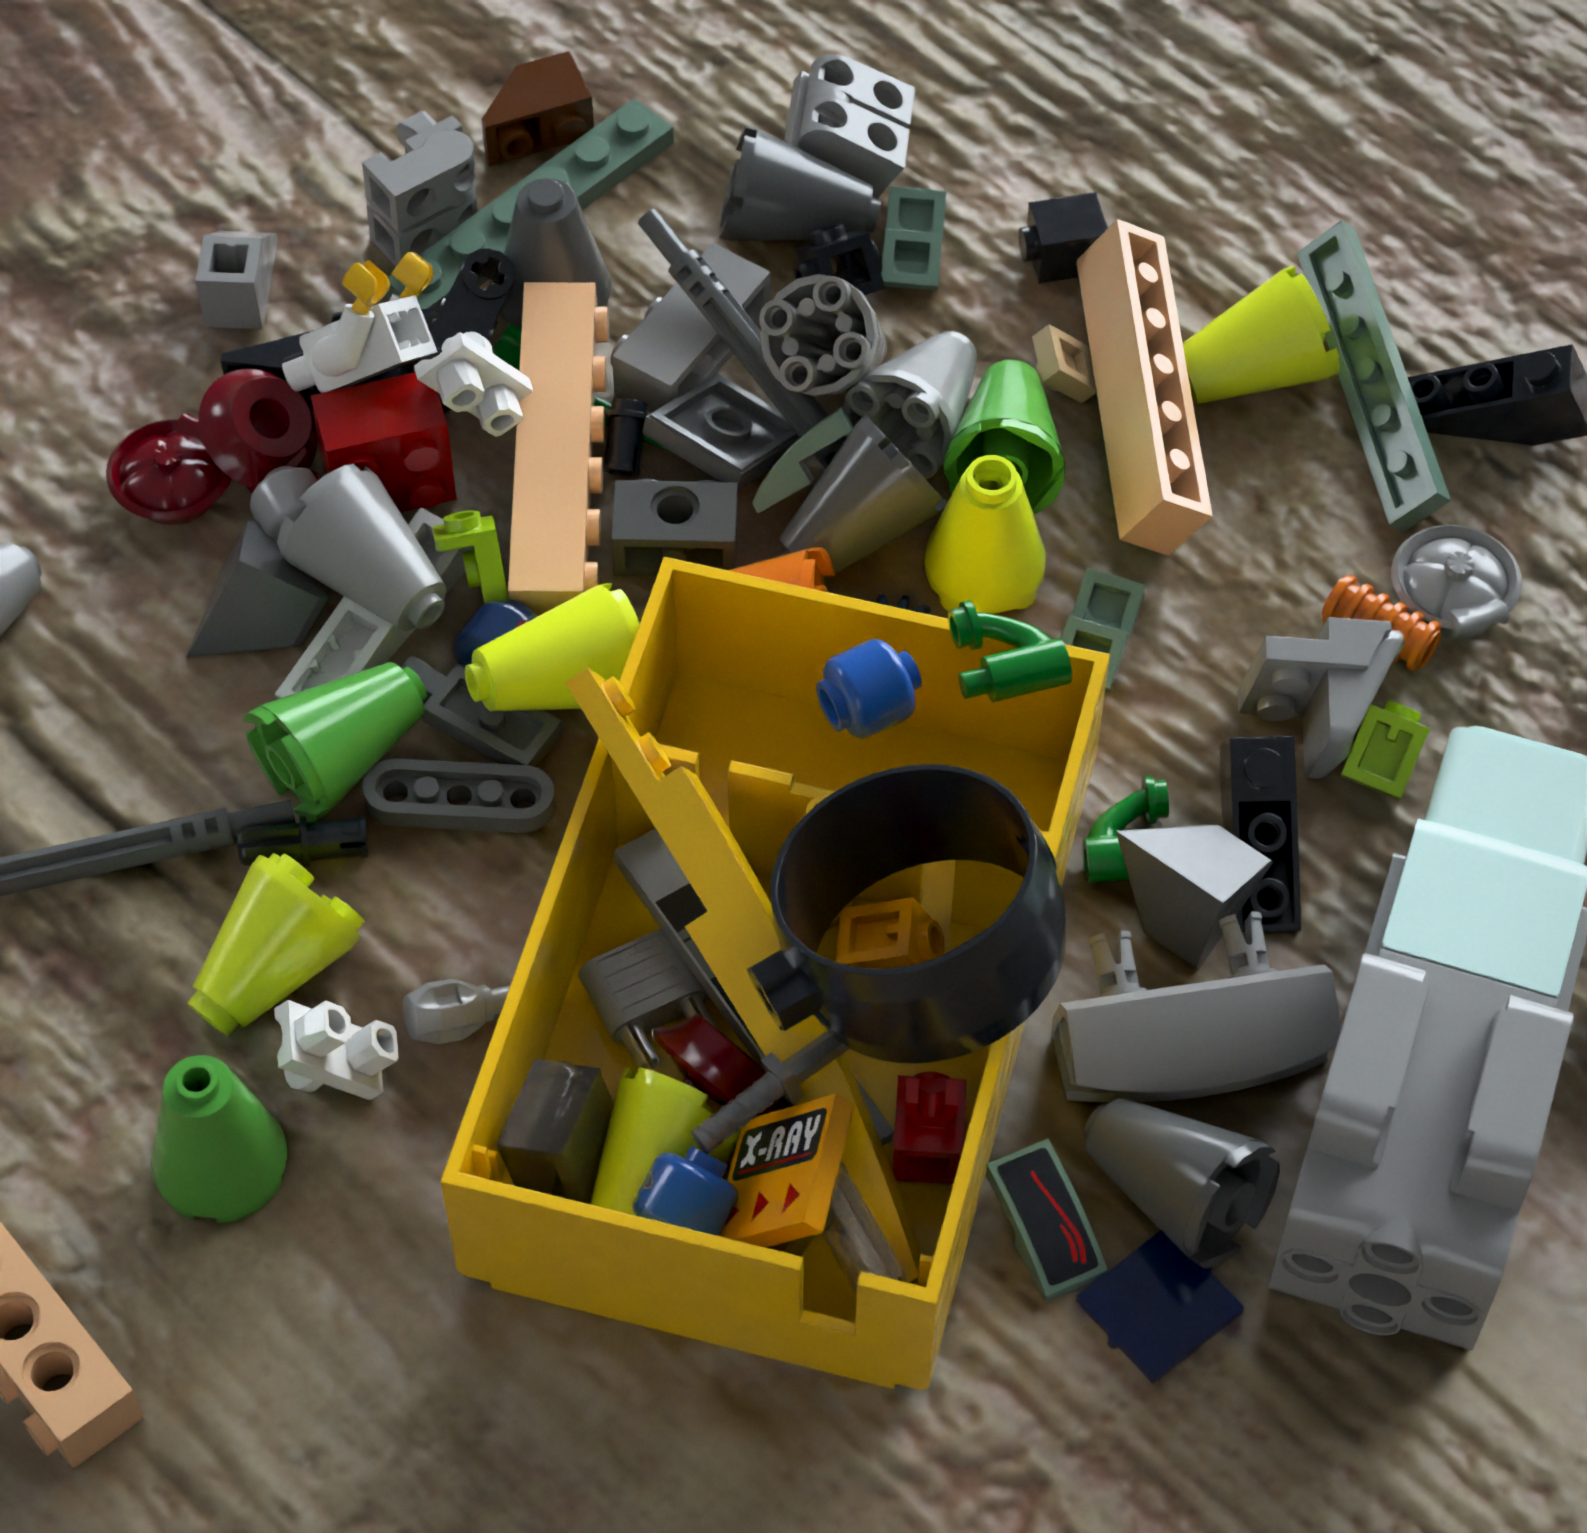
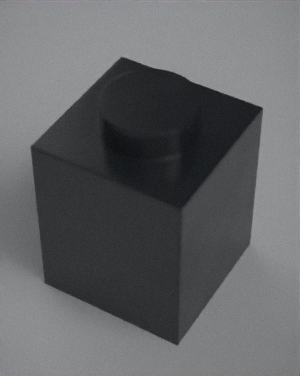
(1060, 233)

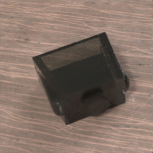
(557, 1130)

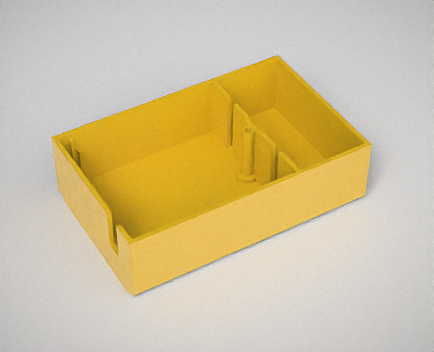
(731, 694)

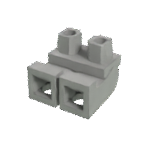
(852, 119)
(422, 192)

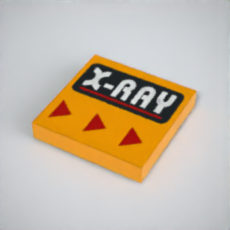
(787, 1171)

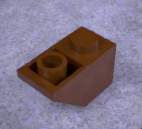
(537, 110)

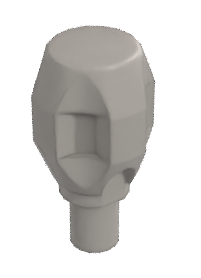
(450, 1010)

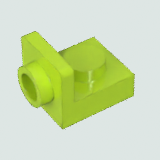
(483, 563)
(1386, 749)

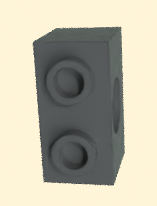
(673, 521)

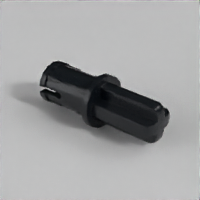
(304, 840)

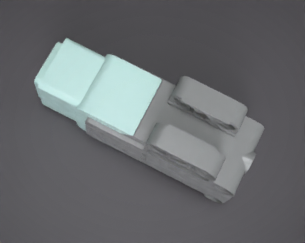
(1448, 1050)

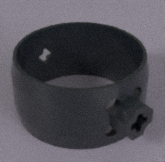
(940, 1004)

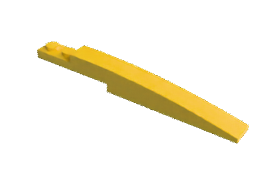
(740, 934)

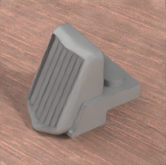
(1323, 682)

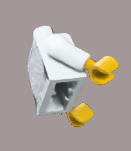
(367, 336)

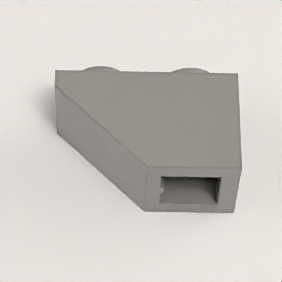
(235, 278)

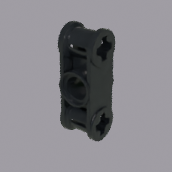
(468, 305)

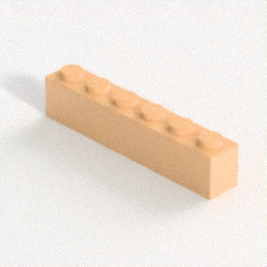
(1143, 389)
(555, 445)

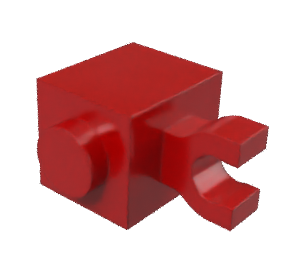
(929, 1127)

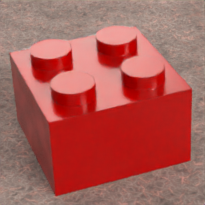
(395, 432)

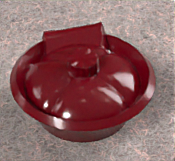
(256, 425)
(165, 472)
(708, 1059)

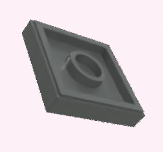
(722, 431)

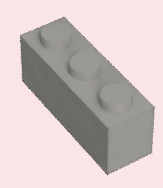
(676, 343)

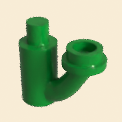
(1029, 668)
(1101, 848)

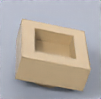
(1064, 364)

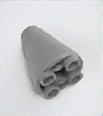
(820, 336)
(918, 397)

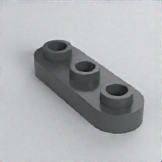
(435, 784)

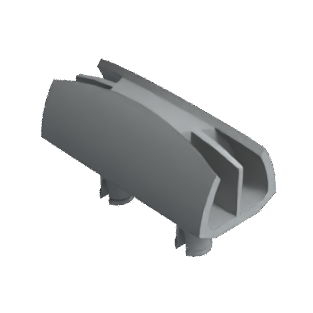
(1198, 1034)

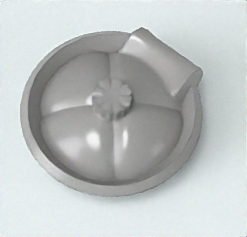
(1457, 579)

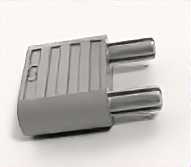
(641, 990)

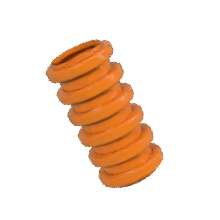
(1358, 602)

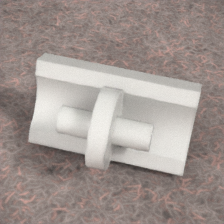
(476, 382)
(329, 1050)

